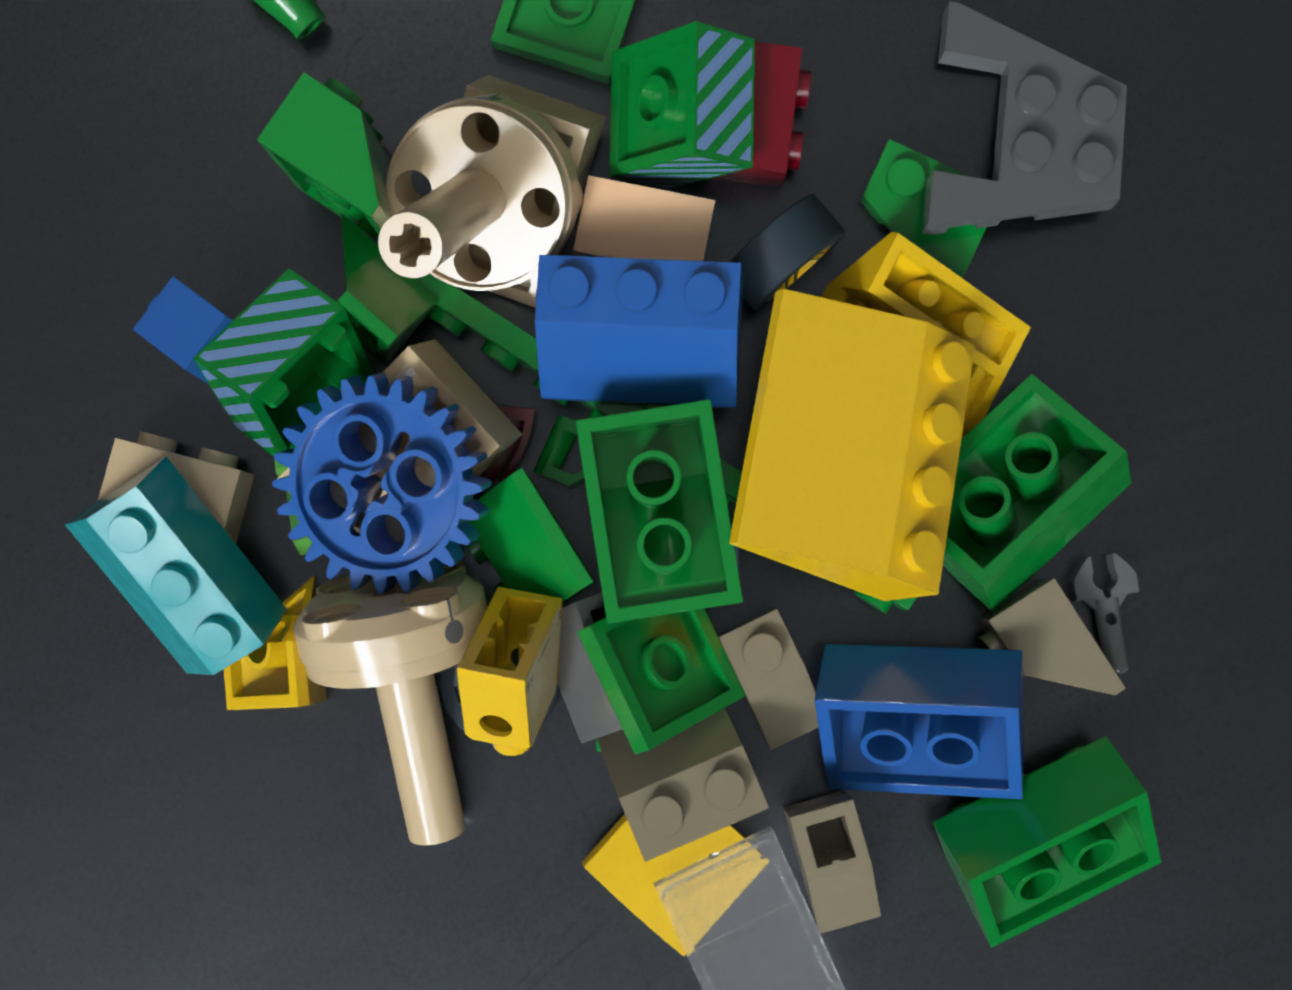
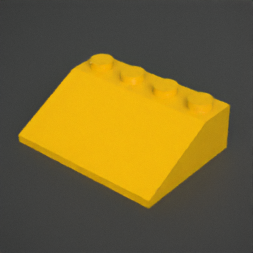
(854, 446)

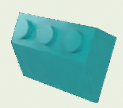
(179, 570)

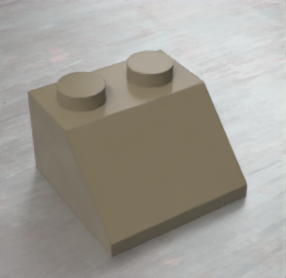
(684, 784)

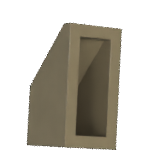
(1051, 637)
(772, 677)

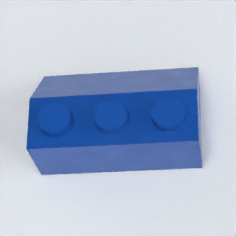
(638, 330)
(922, 720)

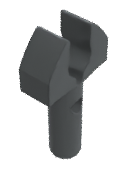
(1106, 606)

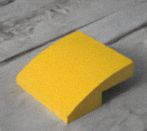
(625, 874)

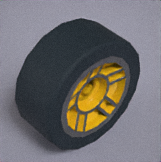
(787, 249)

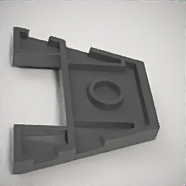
(1053, 135)

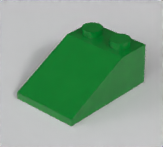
(658, 511)

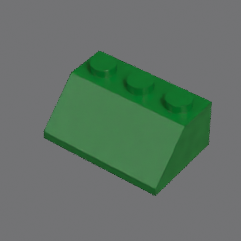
(331, 151)
(1026, 489)
(1067, 840)

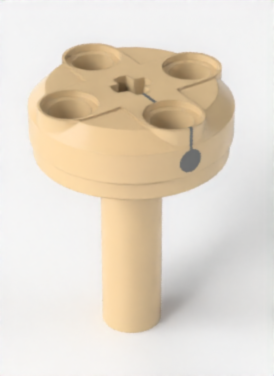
(478, 195)
(397, 646)

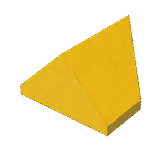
(274, 672)

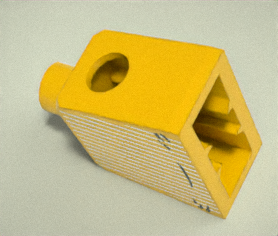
(497, 698)

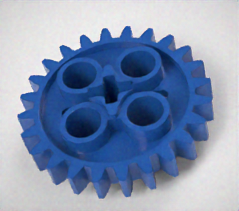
(331, 450)

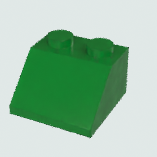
(528, 542)

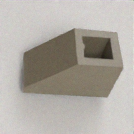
(833, 860)

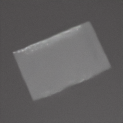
(747, 920)

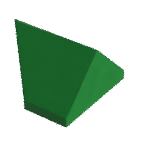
(378, 300)

